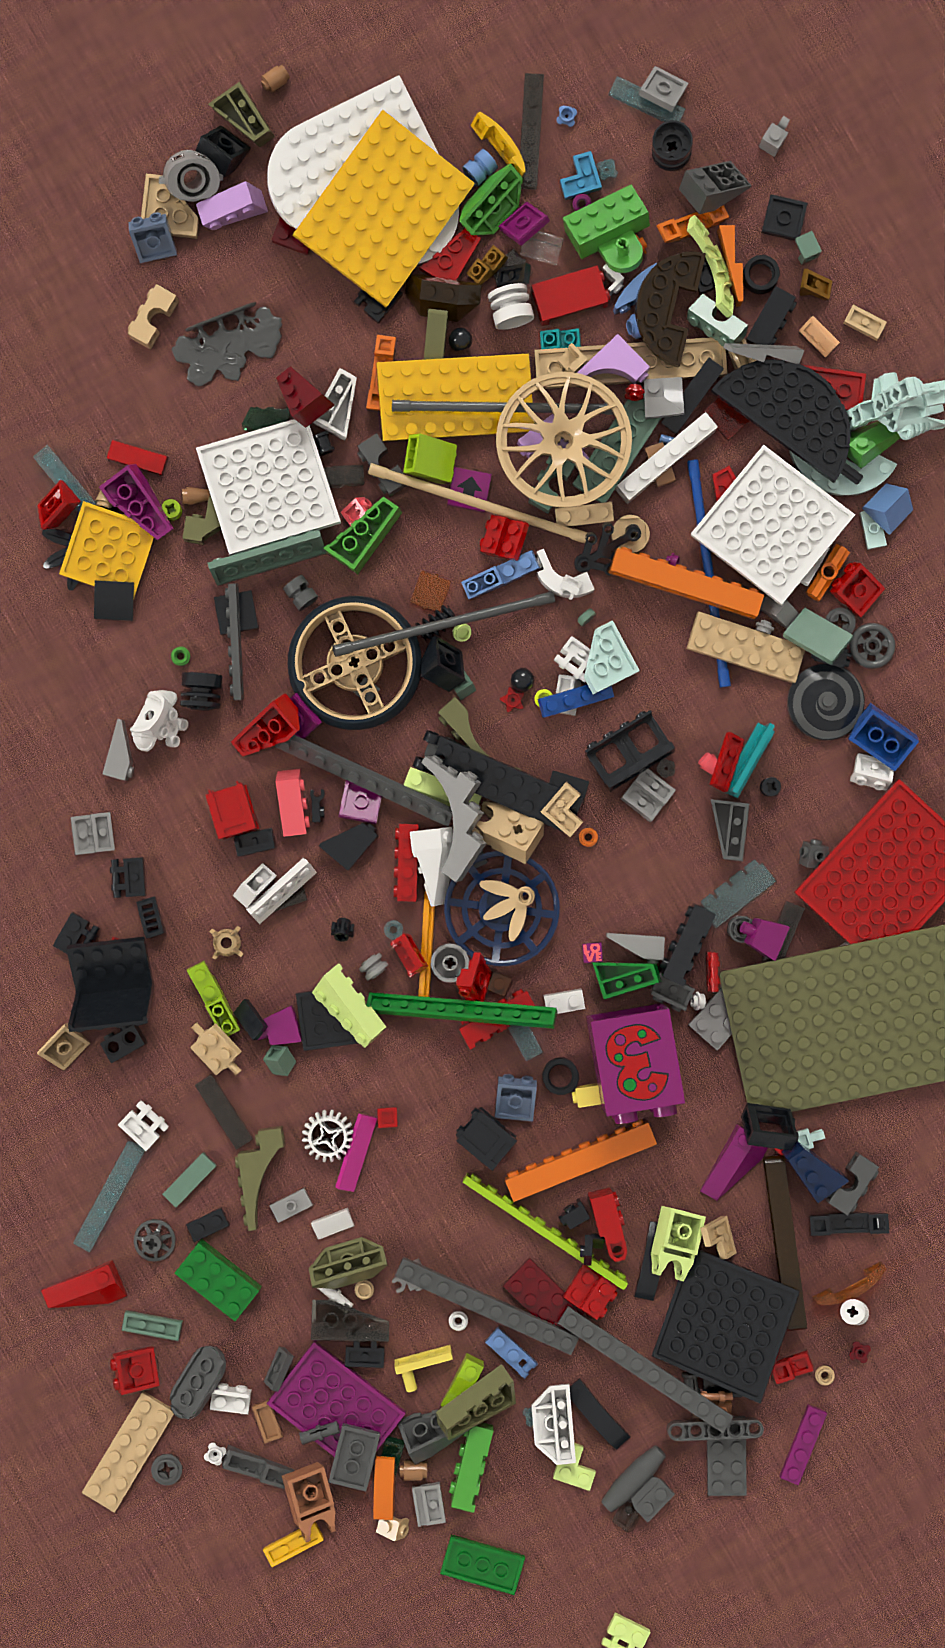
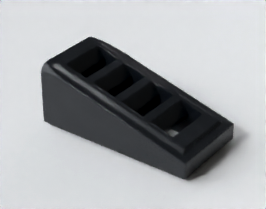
(148, 934)

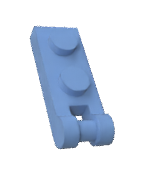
(510, 1352)

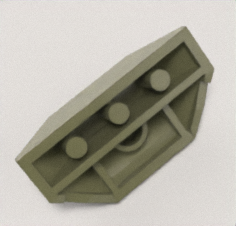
(347, 1264)

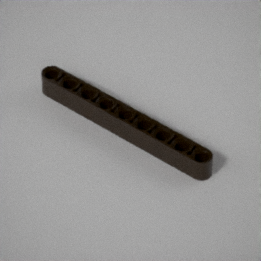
(784, 1233)

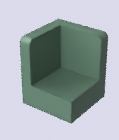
(808, 247)
(279, 1060)

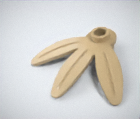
(514, 901)

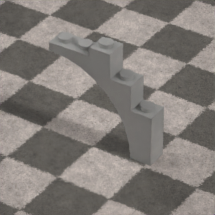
(459, 790)

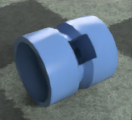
(480, 167)

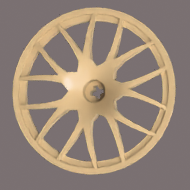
(564, 429)

